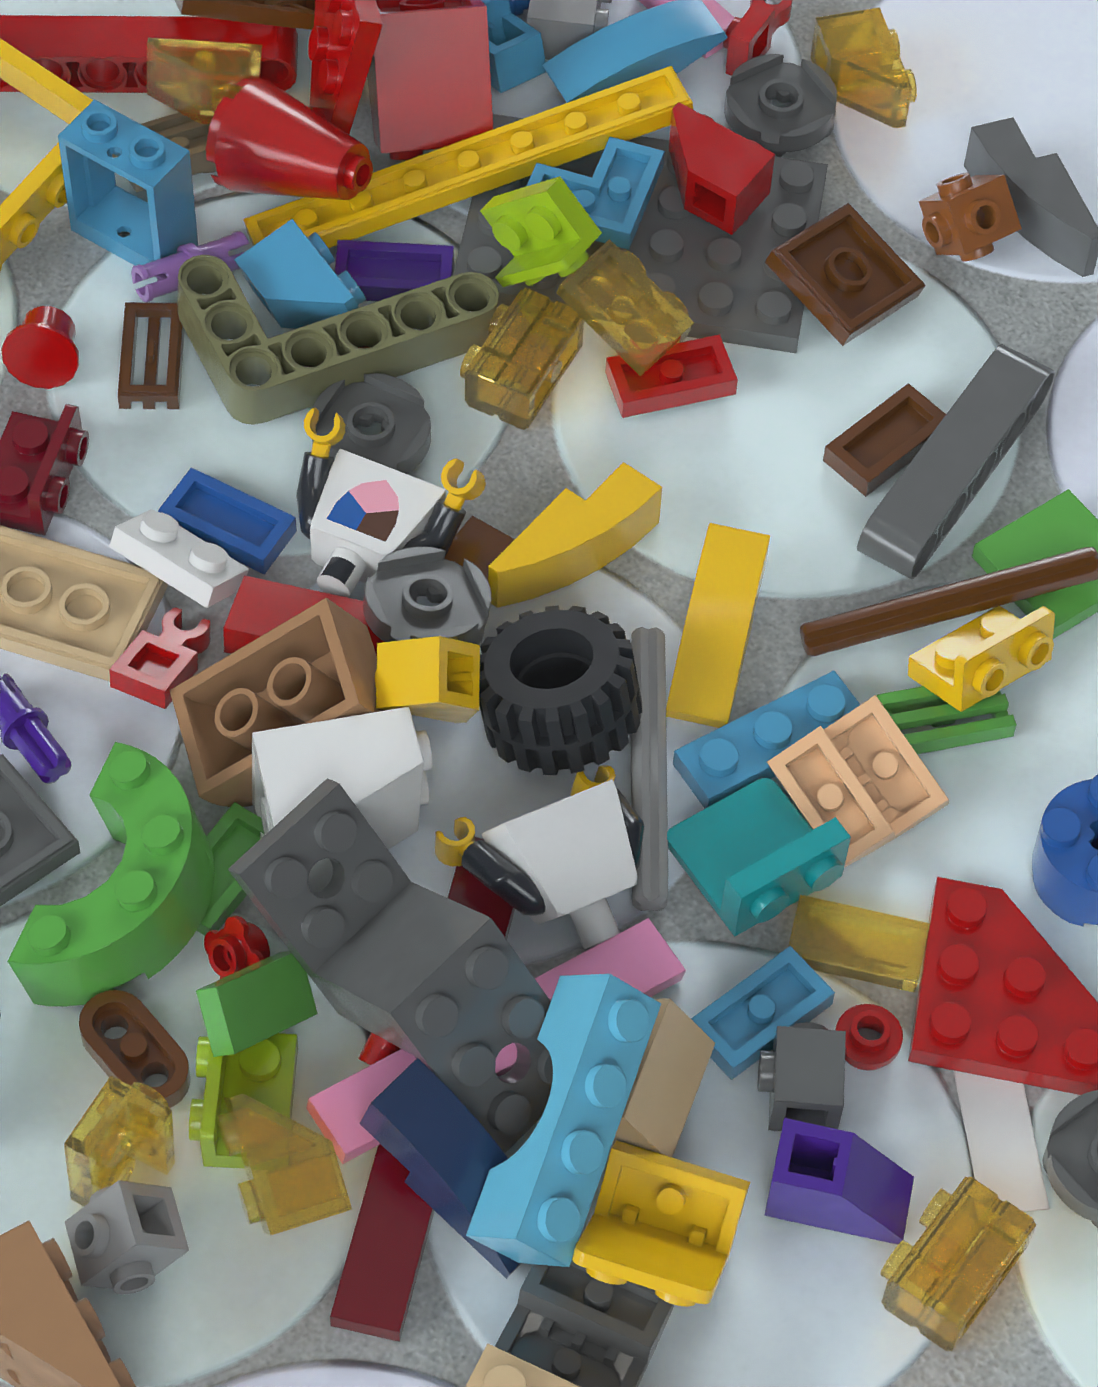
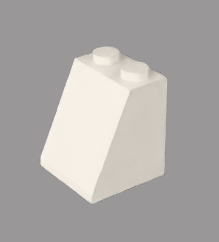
(372, 757)

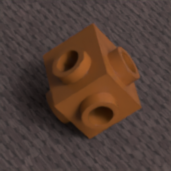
(969, 215)

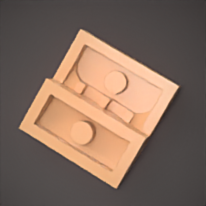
(862, 776)

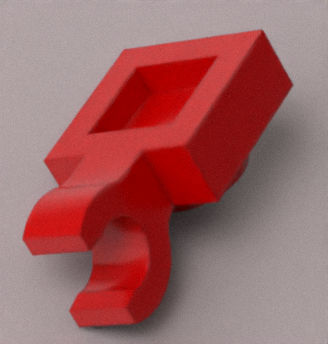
(753, 32)

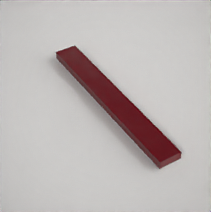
(392, 1217)

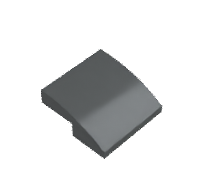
(585, 1327)

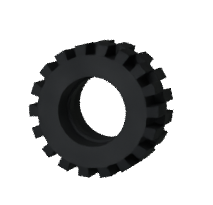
(558, 690)

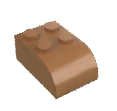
(294, 675)

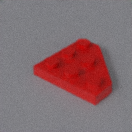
(341, 56)
(1000, 996)

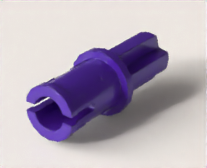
(26, 730)

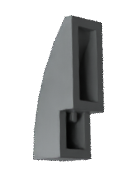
(1042, 193)

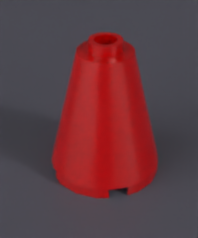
(281, 147)

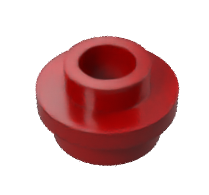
(866, 1053)

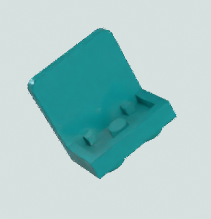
(757, 854)

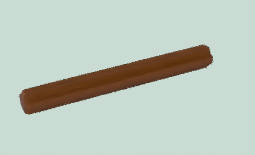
(949, 601)

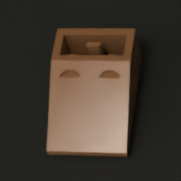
(43, 1326)

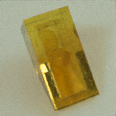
(198, 74)

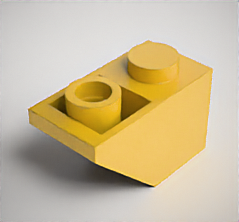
(429, 676)

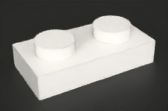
(178, 557)

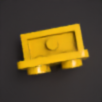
(662, 1225)

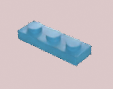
(740, 750)

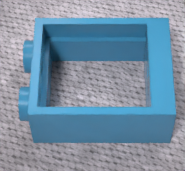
(104, 210)

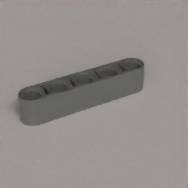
(955, 461)

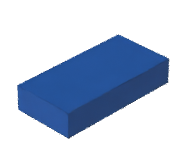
(229, 518)

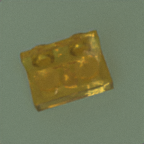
(626, 306)
(116, 1127)

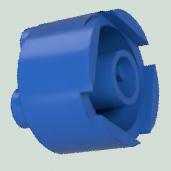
(1068, 854)

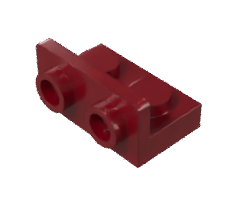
(37, 467)

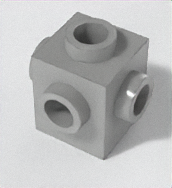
(126, 1236)

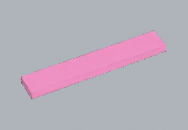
(634, 956)

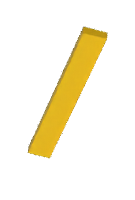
(484, 161)

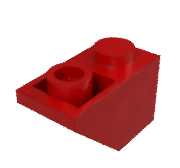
(717, 170)

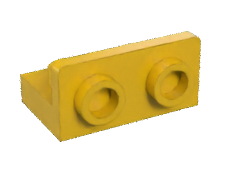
(984, 655)

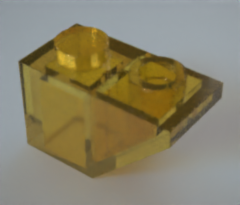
(865, 64)
(287, 1167)

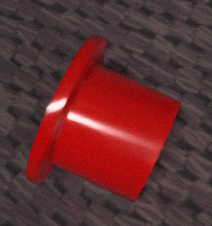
(42, 349)

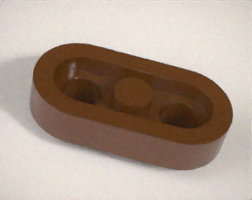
(141, 1051)

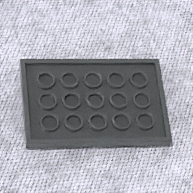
(709, 270)

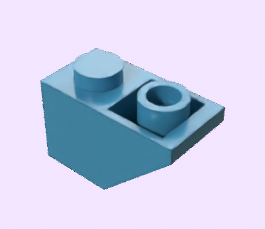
(295, 278)

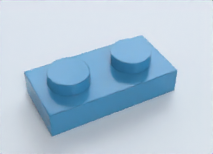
(748, 1014)

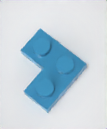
(617, 190)

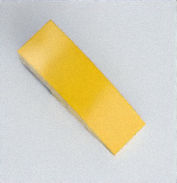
(576, 537)
(717, 625)

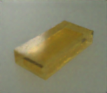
(859, 943)

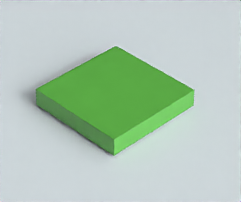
(1044, 532)

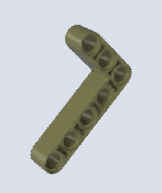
(213, 308)

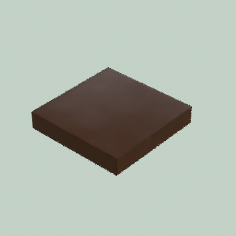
(845, 274)

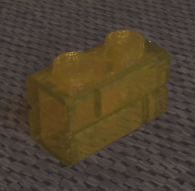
(522, 357)
(955, 1262)

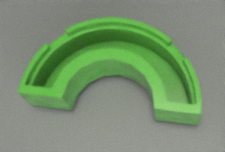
(145, 906)

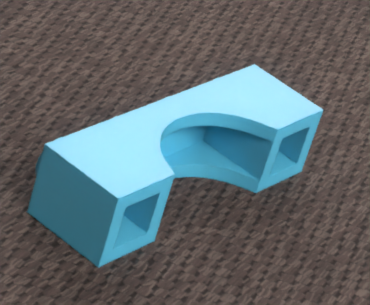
(544, 1191)

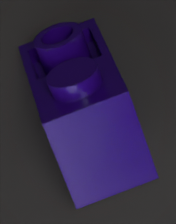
(838, 1183)

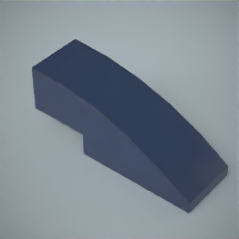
(440, 1147)

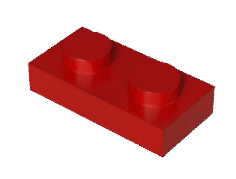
(682, 376)

